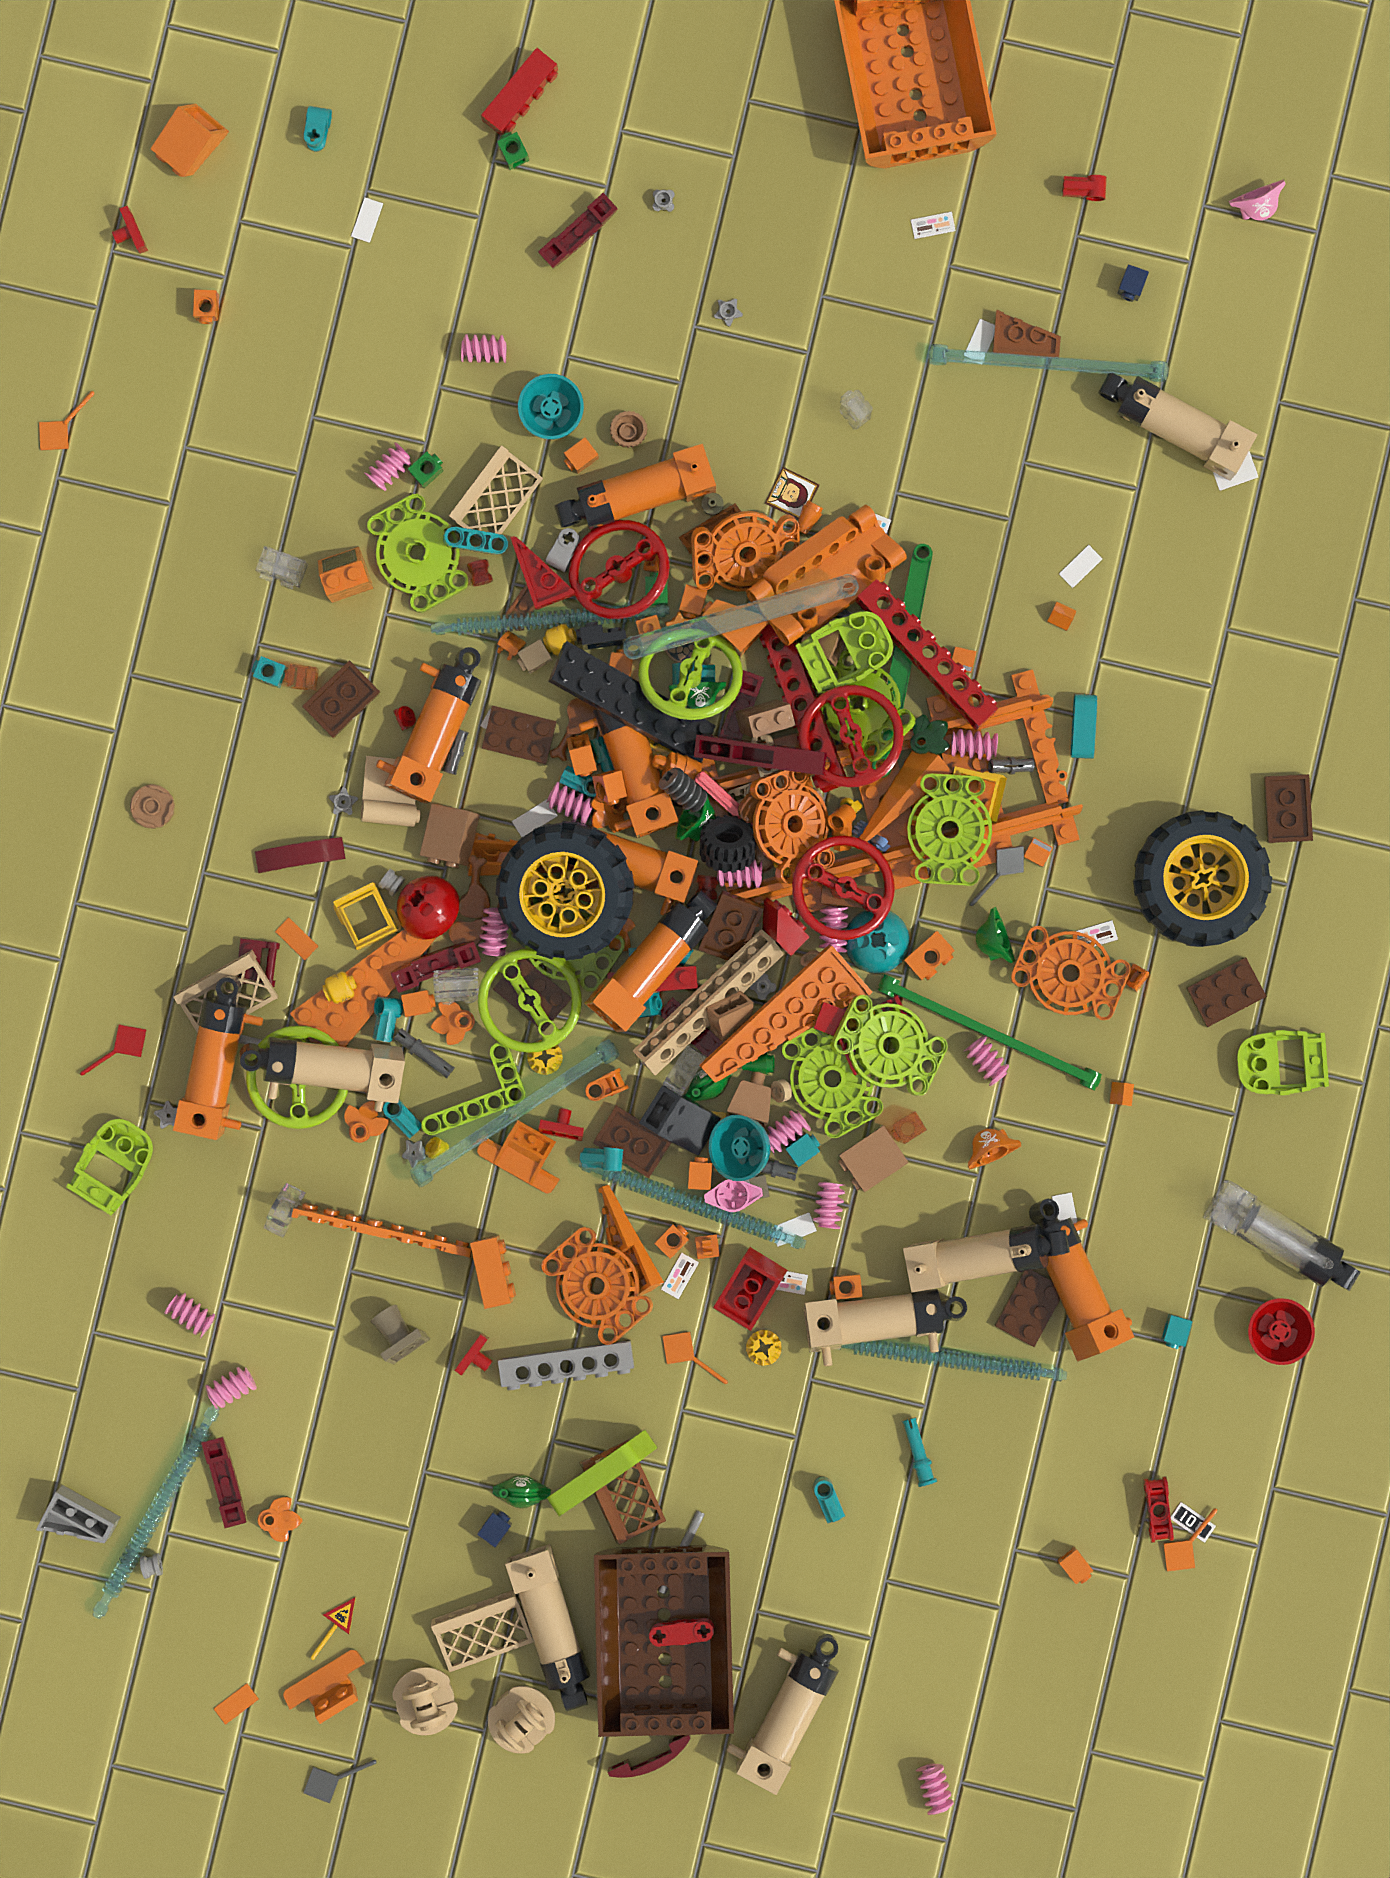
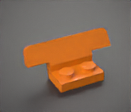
(522, 1156)
(327, 1688)

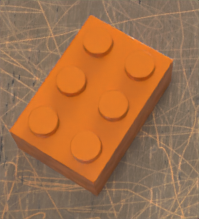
(492, 1271)

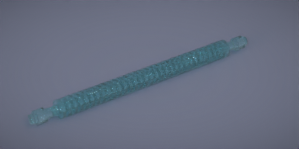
(440, 628)
(796, 1241)
(1056, 1374)
(150, 1521)

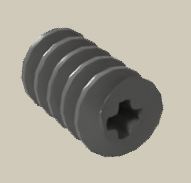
(683, 789)

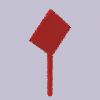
(828, 1022)
(128, 1042)

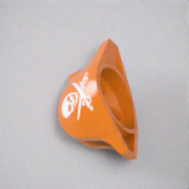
(990, 1146)

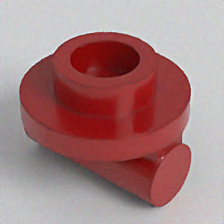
(405, 717)

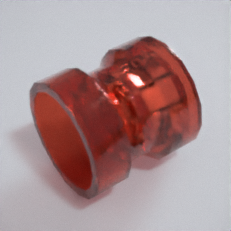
(479, 572)
(708, 885)

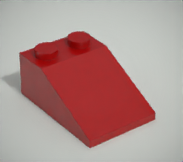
(750, 1288)

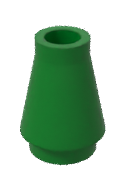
(764, 1064)

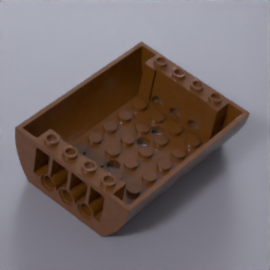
(629, 1664)

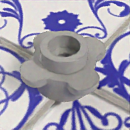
(663, 194)
(769, 987)

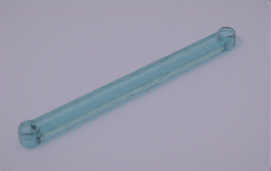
(1156, 370)
(740, 616)
(423, 1173)

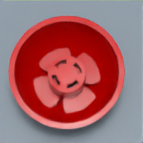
(427, 907)
(1293, 1328)

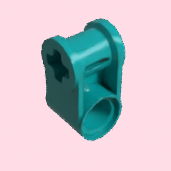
(317, 124)

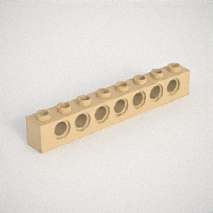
(691, 1016)

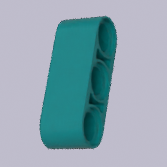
(464, 542)
(1083, 726)

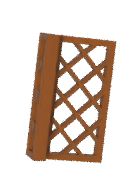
(608, 1506)

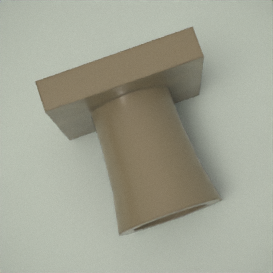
(397, 1334)

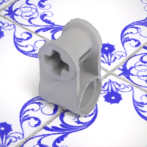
(561, 553)

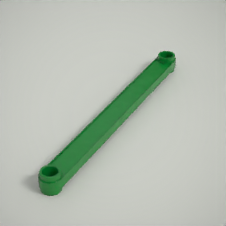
(913, 601)
(890, 987)

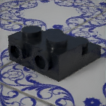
(593, 636)

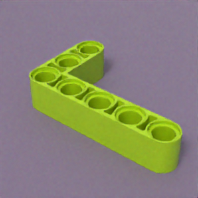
(482, 1101)
(602, 1473)

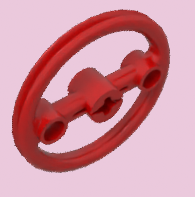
(624, 574)
(841, 694)
(803, 872)

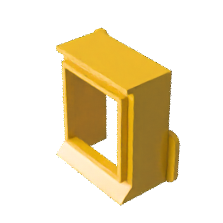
(1000, 783)
(389, 915)

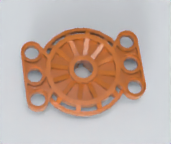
(724, 558)
(792, 802)
(1091, 979)
(578, 1280)

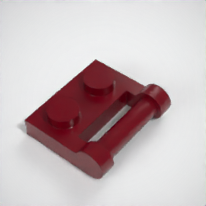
(257, 946)

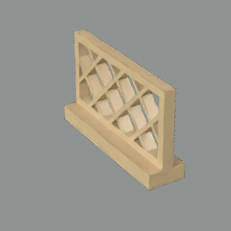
(481, 483)
(210, 981)
(474, 1613)

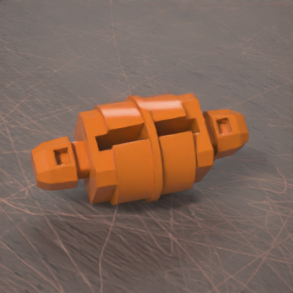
(685, 763)

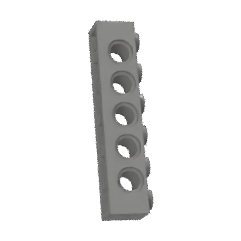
(512, 1381)

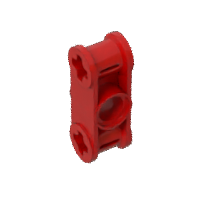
(1159, 1525)
(681, 1632)

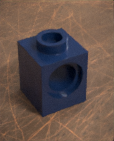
(1132, 283)
(495, 1527)

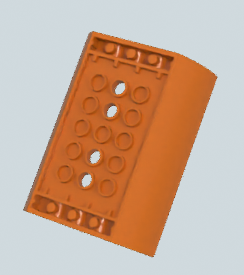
(943, 68)

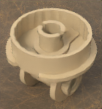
(425, 1701)
(521, 1719)

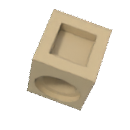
(533, 657)

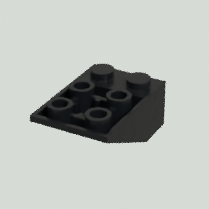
(680, 1120)

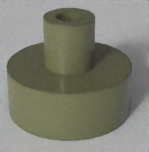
(712, 509)

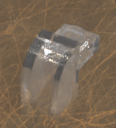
(684, 1070)
(280, 1214)

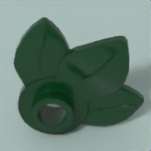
(931, 733)

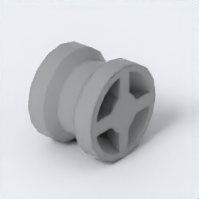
(391, 882)
(151, 1565)

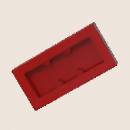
(130, 231)
(561, 1127)
(475, 1356)

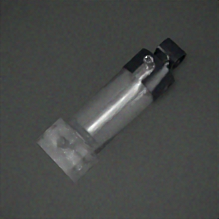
(1279, 1236)

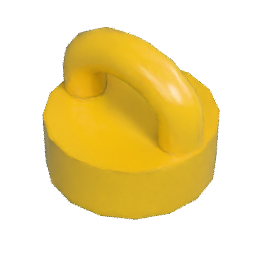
(857, 806)
(435, 1147)

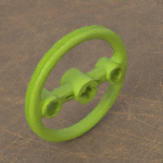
(679, 708)
(548, 1041)
(294, 1121)

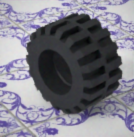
(727, 844)

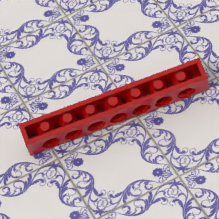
(928, 666)
(804, 693)

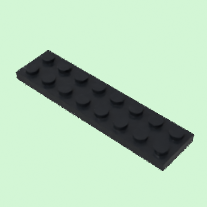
(624, 700)

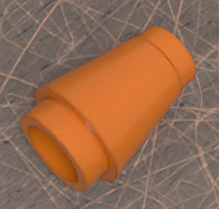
(809, 516)

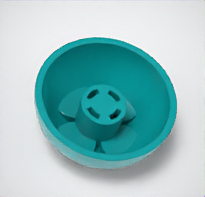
(547, 395)
(885, 955)
(739, 1147)

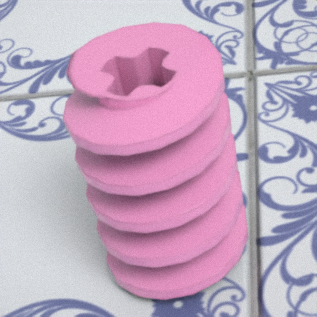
(483, 348)
(389, 467)
(974, 744)
(570, 803)
(749, 874)
(834, 920)
(495, 933)
(987, 1060)
(787, 1130)
(829, 1205)
(190, 1314)
(230, 1388)
(936, 1788)

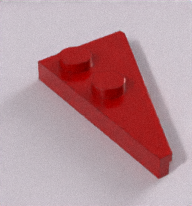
(541, 580)

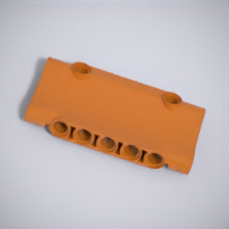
(841, 548)

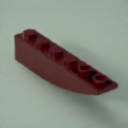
(759, 754)

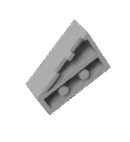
(78, 1516)

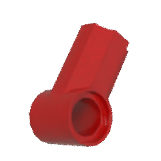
(1090, 187)

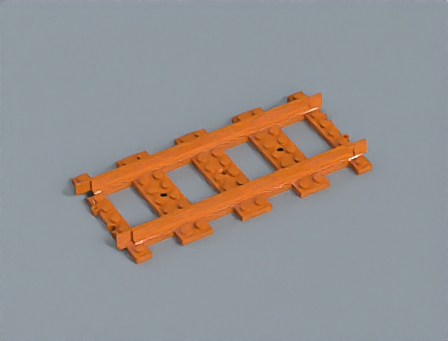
(900, 857)

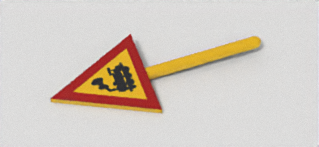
(341, 1617)

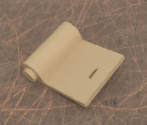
(382, 803)

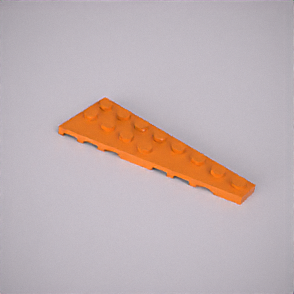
(372, 980)
(788, 1012)
(375, 1228)

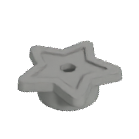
(723, 307)
(349, 801)
(162, 1114)
(419, 1152)

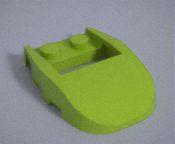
(865, 641)
(1260, 1063)
(123, 1144)

